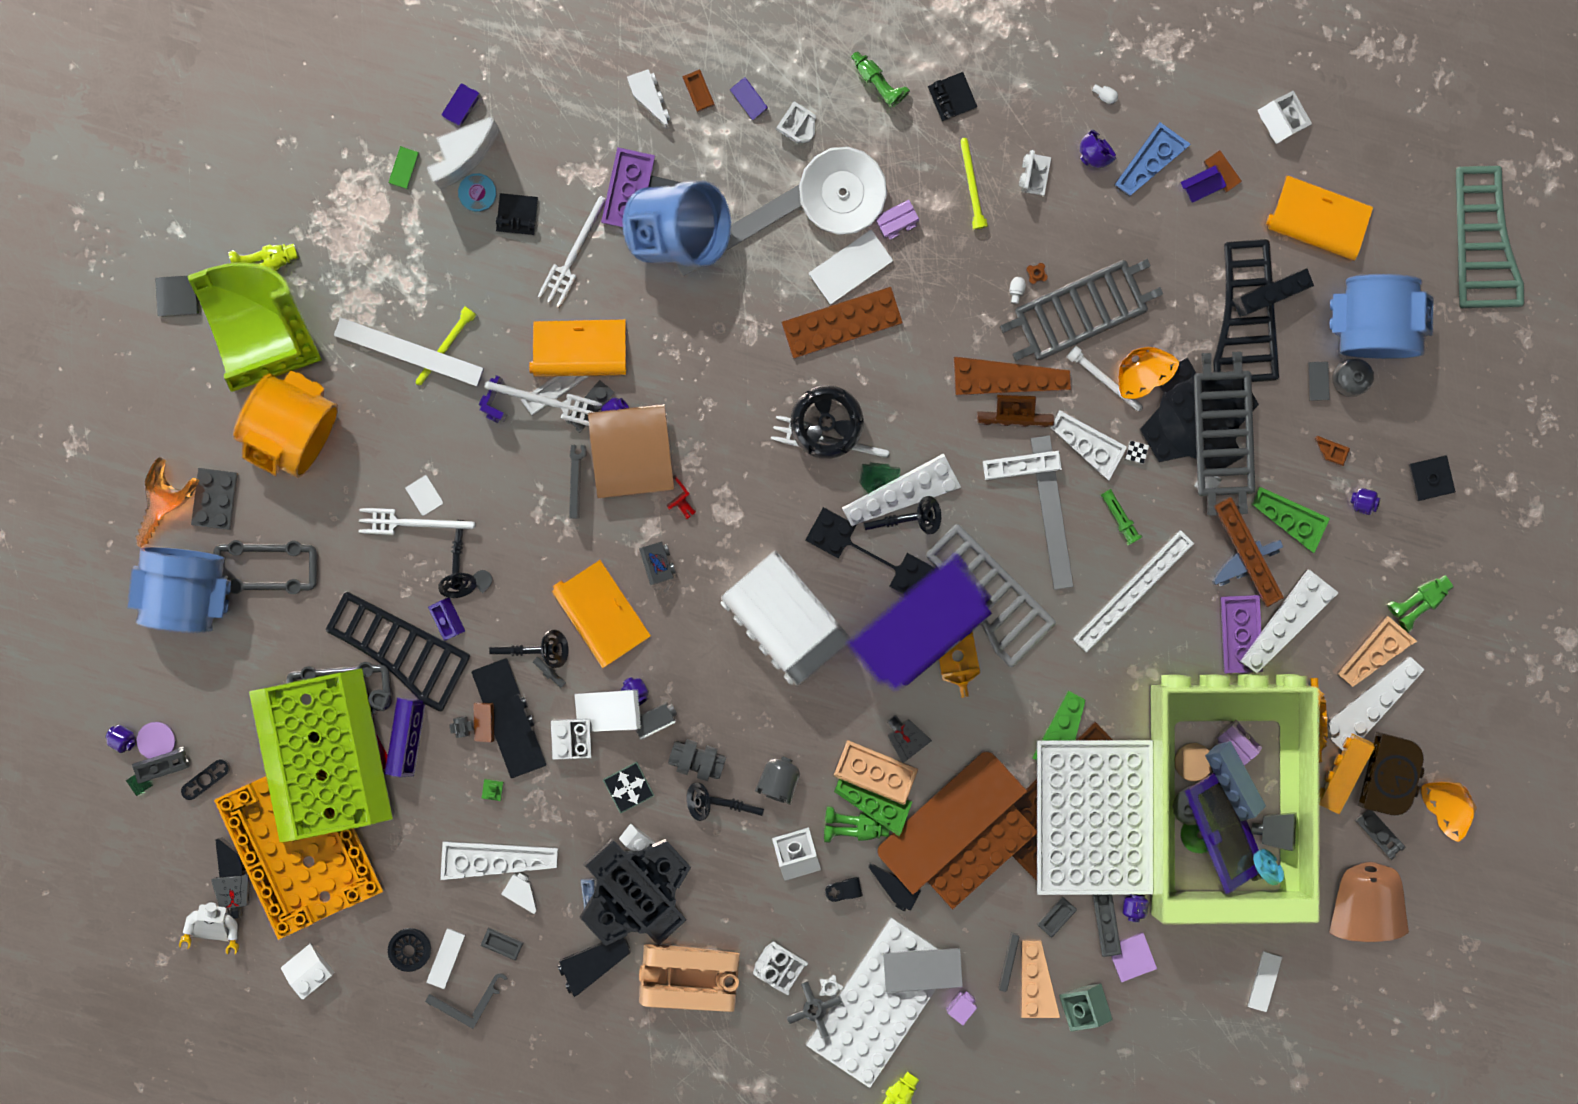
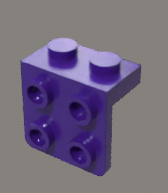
(486, 401)

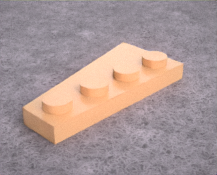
(1377, 650)
(1036, 986)

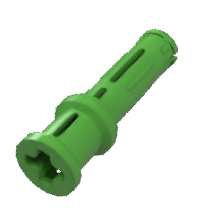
(1125, 525)

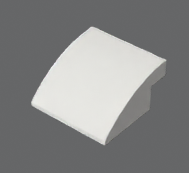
(463, 151)

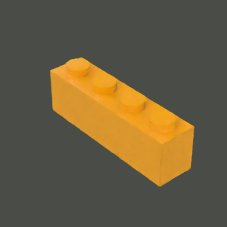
(1345, 773)

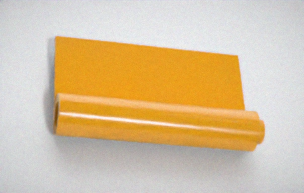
(1320, 218)
(579, 348)
(600, 613)

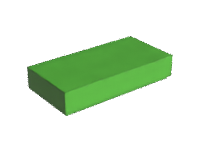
(403, 167)

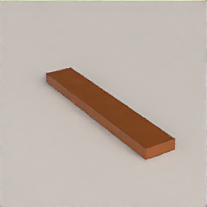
(1248, 551)

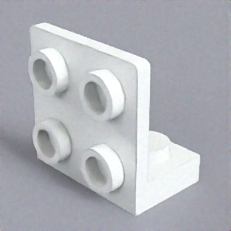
(1036, 173)

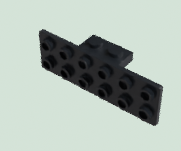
(511, 721)

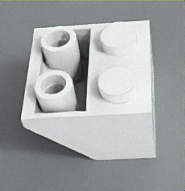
(571, 738)

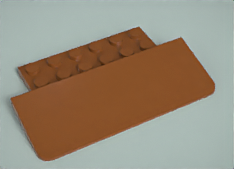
(961, 832)

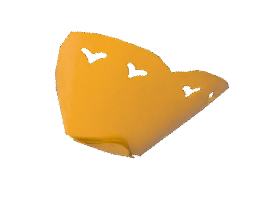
(1145, 372)
(1451, 806)

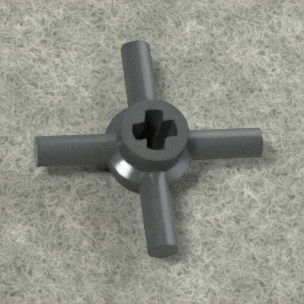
(822, 1006)

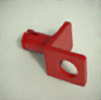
(681, 502)

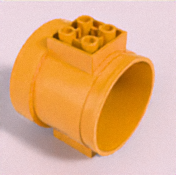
(285, 424)

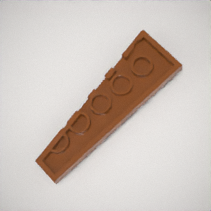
(990, 377)

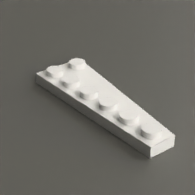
(926, 480)
(1297, 610)
(1370, 707)
(479, 859)

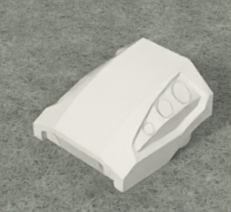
(779, 967)

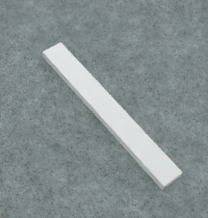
(409, 351)
(1133, 591)

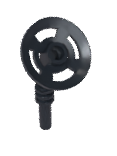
(921, 516)
(456, 577)
(545, 650)
(705, 801)

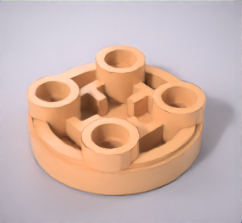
(1191, 762)

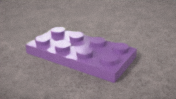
(629, 174)
(1239, 629)

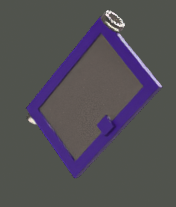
(1225, 836)

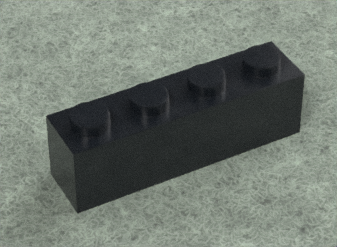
(1273, 292)

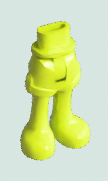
(272, 256)
(902, 1090)

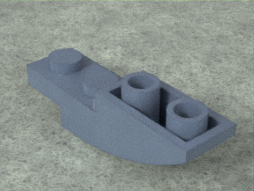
(1235, 566)

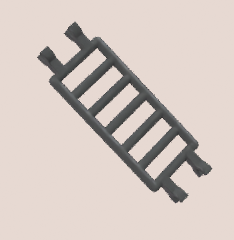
(1090, 331)
(1237, 373)

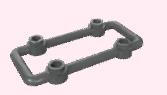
(293, 548)
(368, 669)

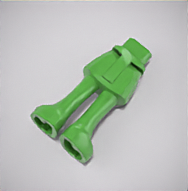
(873, 74)
(1430, 593)
(866, 828)

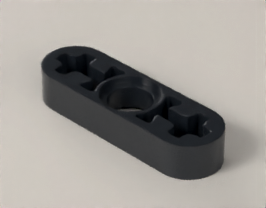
(197, 792)

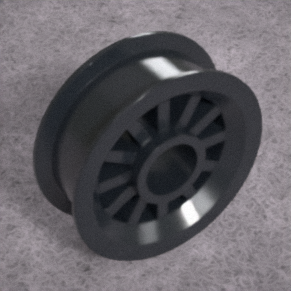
(393, 957)

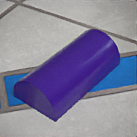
(405, 737)

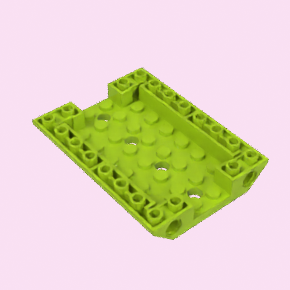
(344, 750)

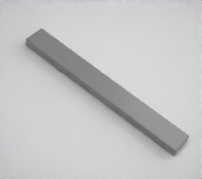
(758, 220)
(1053, 519)

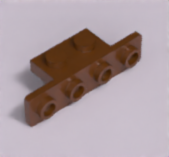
(1015, 410)

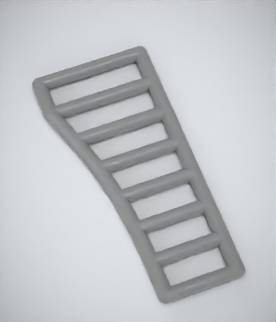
(1010, 583)

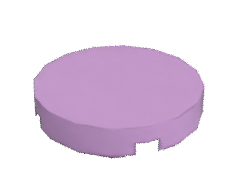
(155, 739)

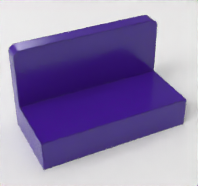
(461, 105)
(1204, 183)

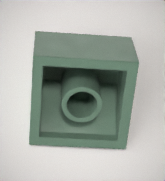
(1086, 1007)

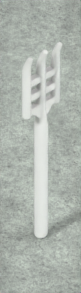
(564, 270)
(565, 405)
(826, 439)
(393, 522)

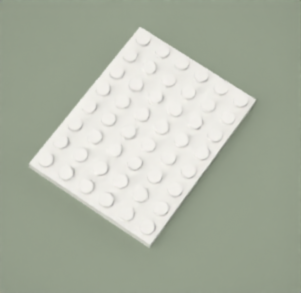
(1094, 817)

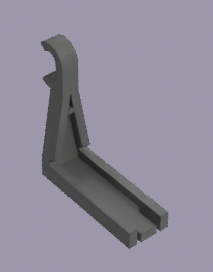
(471, 1022)

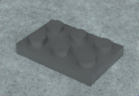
(214, 498)

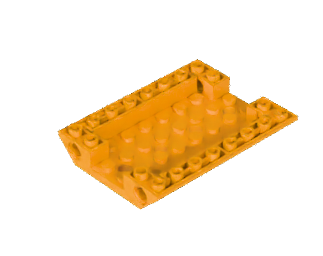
(277, 868)

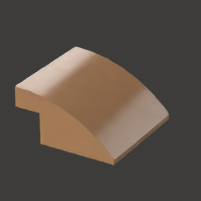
(631, 451)

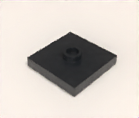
(1432, 478)

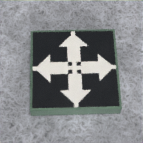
(628, 787)

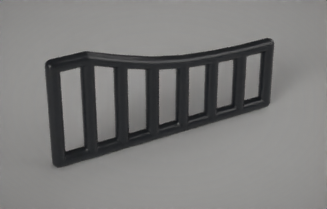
(1228, 321)
(395, 668)

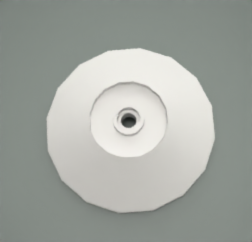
(846, 170)

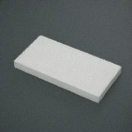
(850, 267)
(609, 710)

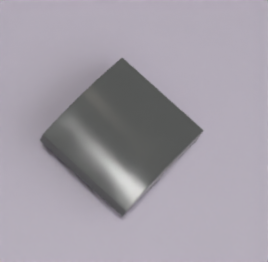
(175, 296)

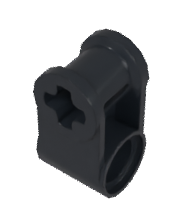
(847, 889)

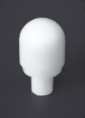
(1106, 94)
(1017, 289)

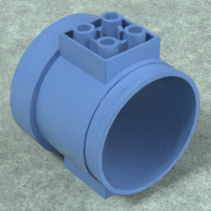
(678, 224)
(1382, 317)
(178, 589)

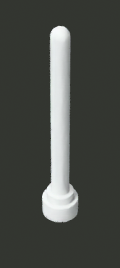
(1077, 356)

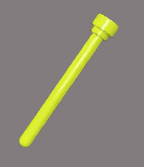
(978, 221)
(466, 316)

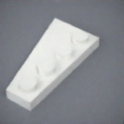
(1091, 444)

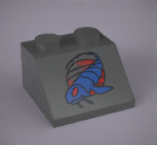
(657, 563)

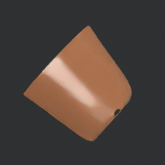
(1370, 909)

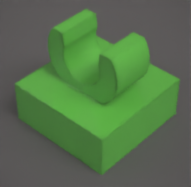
(492, 789)

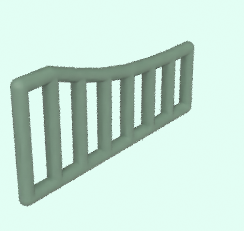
(1504, 245)

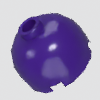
(1096, 151)

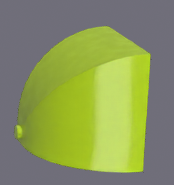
(253, 322)

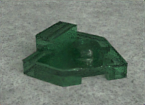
(877, 475)

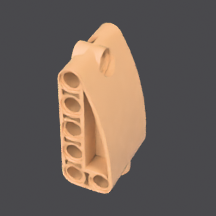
(688, 978)

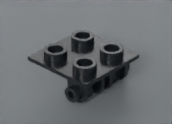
(952, 96)
(516, 214)

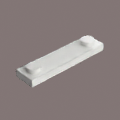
(1022, 465)

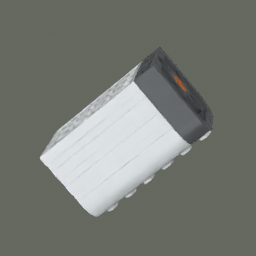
(785, 619)

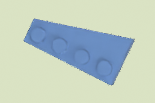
(1154, 155)

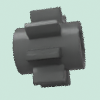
(461, 726)

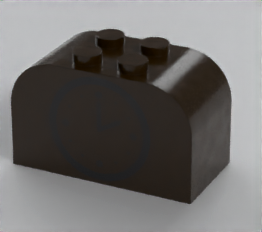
(1392, 775)

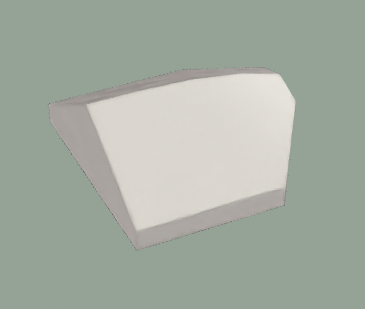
(798, 124)

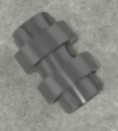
(705, 762)

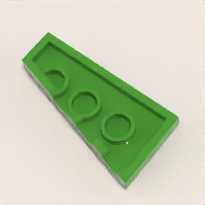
(1295, 519)
(1066, 720)
(881, 809)

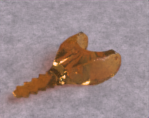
(161, 499)

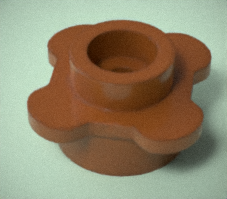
(1038, 268)

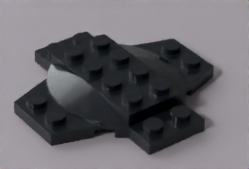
(1173, 428)
(635, 892)

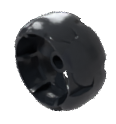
(822, 398)

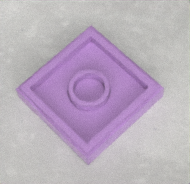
(1134, 958)

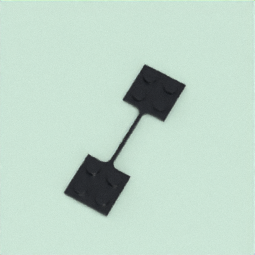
(833, 534)

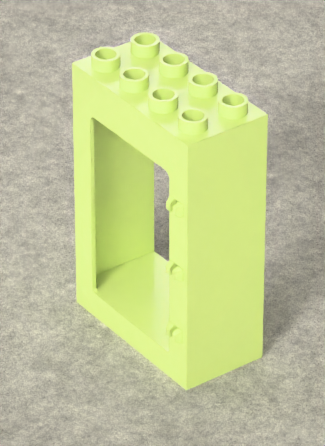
(1252, 699)

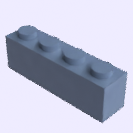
(1235, 780)

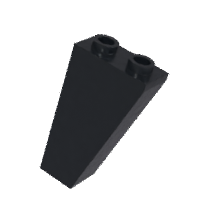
(591, 963)

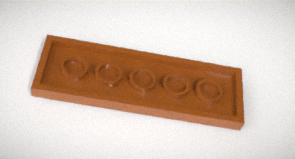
(842, 322)

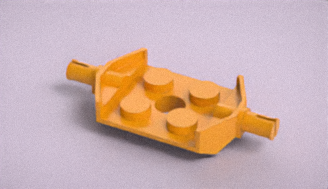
(961, 671)
(1322, 724)

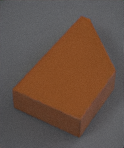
(1332, 451)

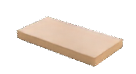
(875, 772)

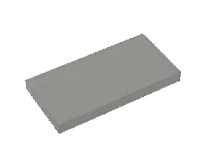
(922, 970)

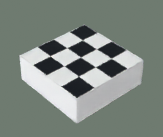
(1137, 452)

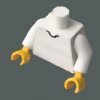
(211, 923)

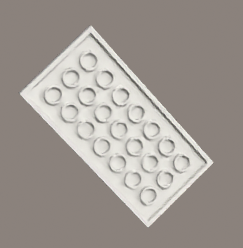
(870, 1020)

